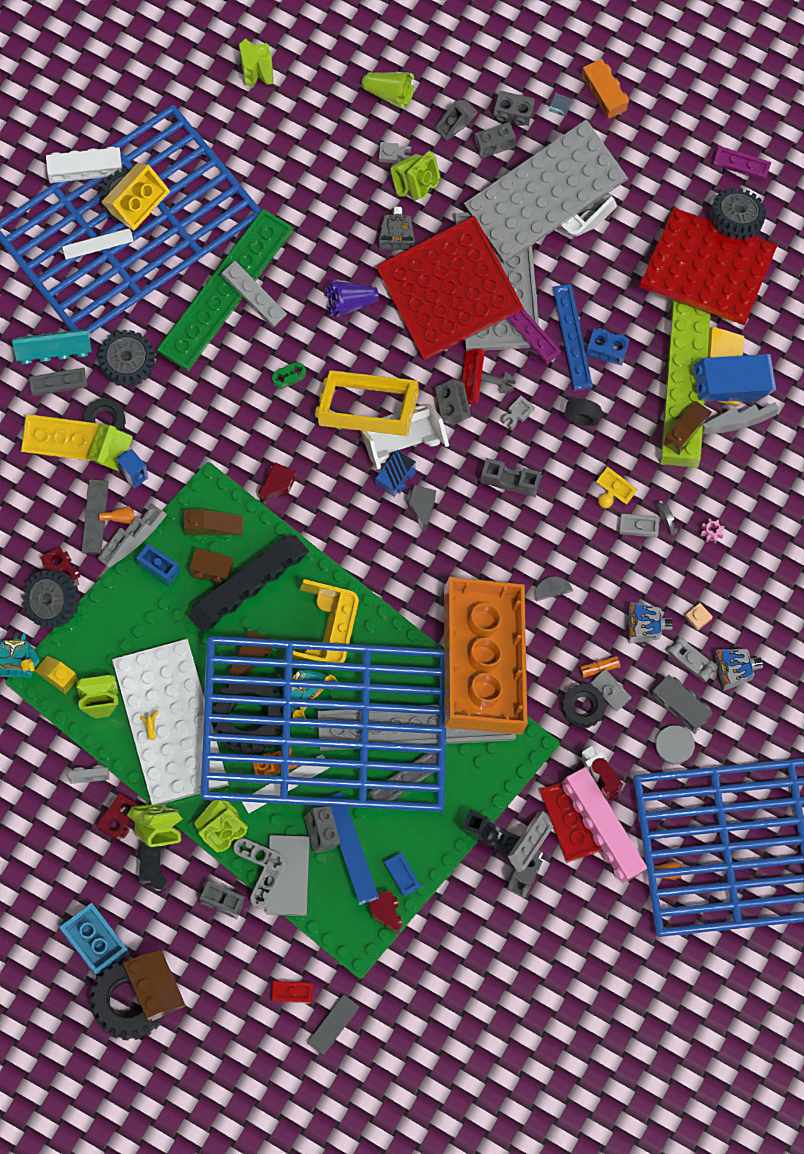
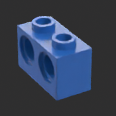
(606, 351)

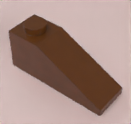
(686, 427)
(212, 523)
(250, 651)

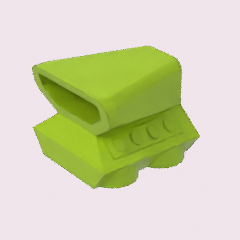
(256, 63)
(416, 175)
(98, 695)
(155, 824)
(220, 825)

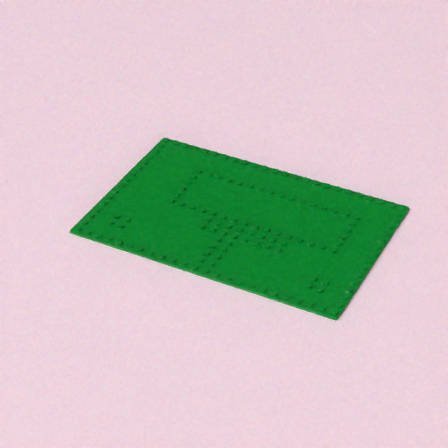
(137, 612)

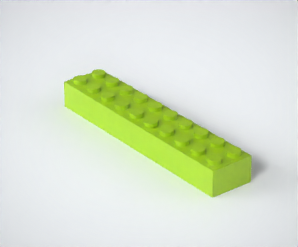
(686, 347)

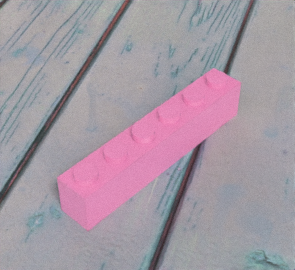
(604, 825)

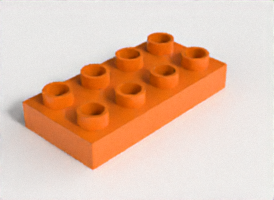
(485, 656)

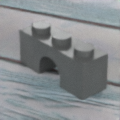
(499, 476)

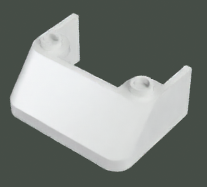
(590, 219)
(425, 427)

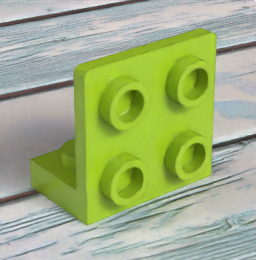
(108, 446)

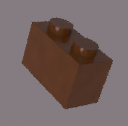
(211, 566)

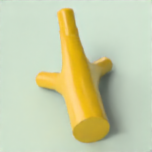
(150, 725)

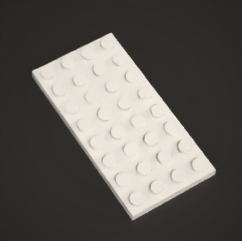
(169, 683)

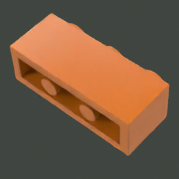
(605, 88)

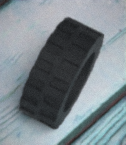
(106, 405)
(577, 719)

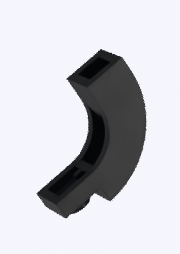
(486, 833)

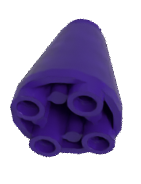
(349, 297)

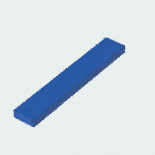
(572, 337)
(353, 854)

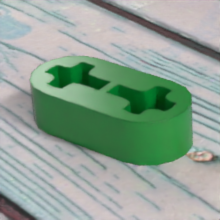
(289, 375)

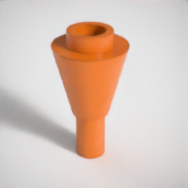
(121, 515)

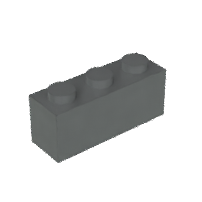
(682, 703)

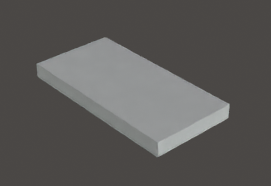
(292, 890)

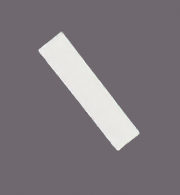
(97, 244)

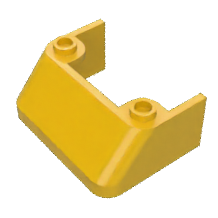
(342, 608)

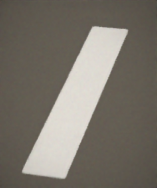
(274, 789)

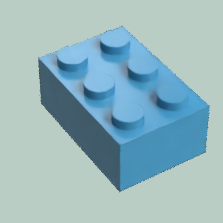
(94, 940)

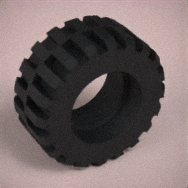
(265, 730)
(105, 1017)

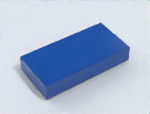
(402, 874)

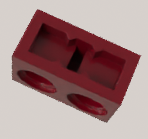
(64, 566)
(114, 815)

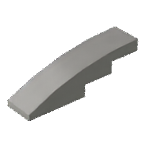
(734, 420)
(126, 541)

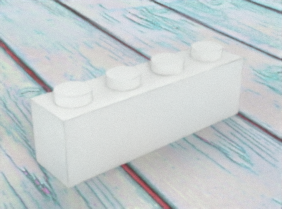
(83, 164)

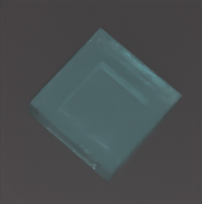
(560, 105)

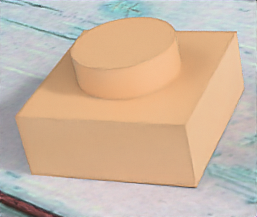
(698, 616)

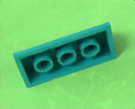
(52, 345)

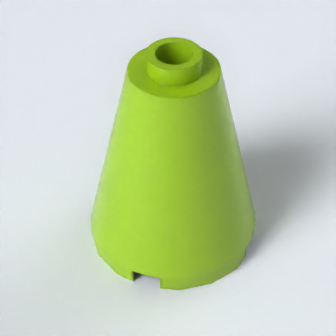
(390, 86)

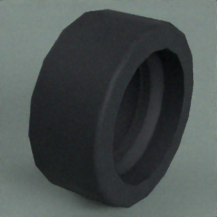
(582, 412)

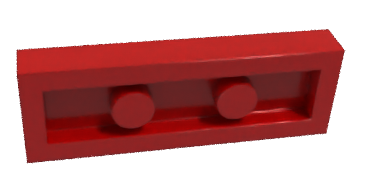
(472, 374)

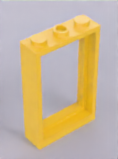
(365, 423)

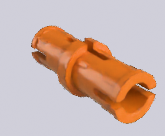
(599, 666)

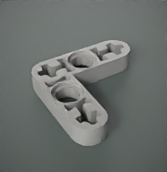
(269, 870)

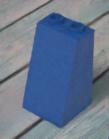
(735, 378)

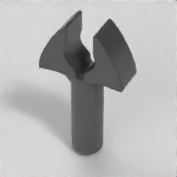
(500, 381)

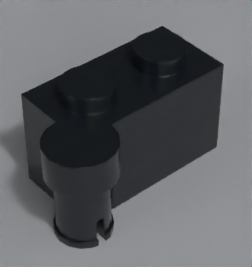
(151, 868)

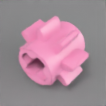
(709, 535)

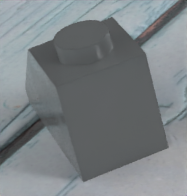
(456, 119)
(421, 504)

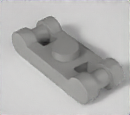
(692, 659)

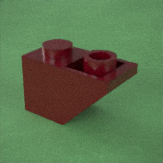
(278, 483)
(384, 912)

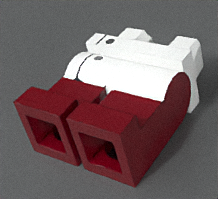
(602, 773)

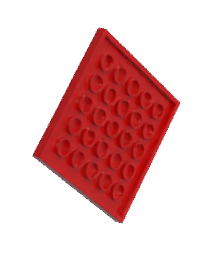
(707, 268)
(449, 287)

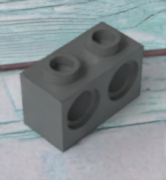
(515, 104)
(495, 140)
(453, 402)
(322, 829)
(222, 900)

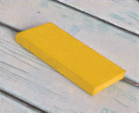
(725, 344)
(58, 437)

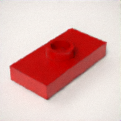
(292, 992)

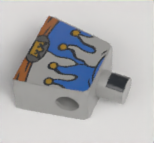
(646, 623)
(736, 667)

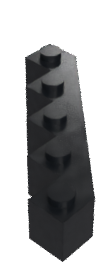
(247, 582)

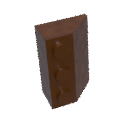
(154, 985)

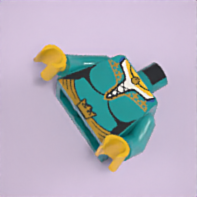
(17, 657)
(305, 693)

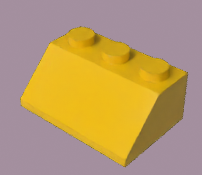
(136, 195)

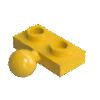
(616, 487)

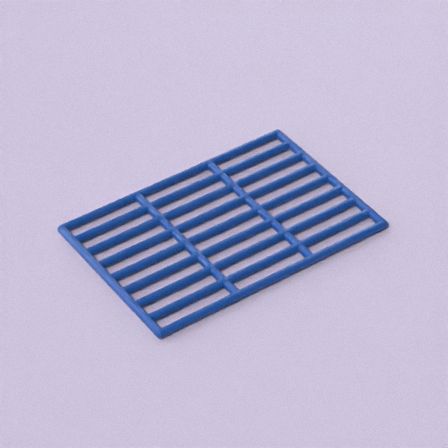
(107, 254)
(286, 721)
(726, 847)

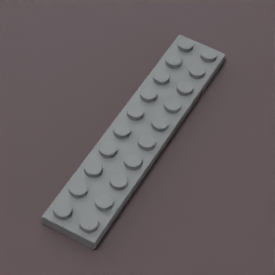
(453, 735)

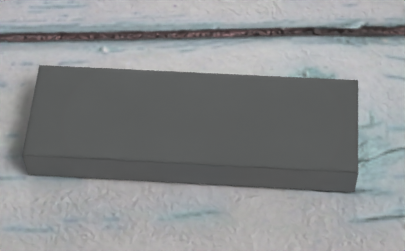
(58, 382)
(333, 1025)

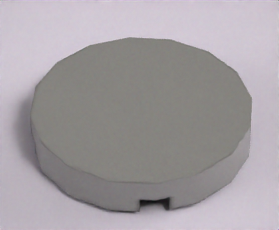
(675, 745)

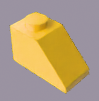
(57, 674)

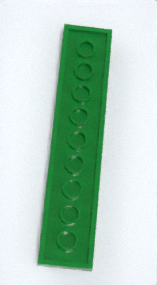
(218, 297)

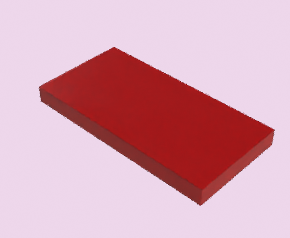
(568, 824)

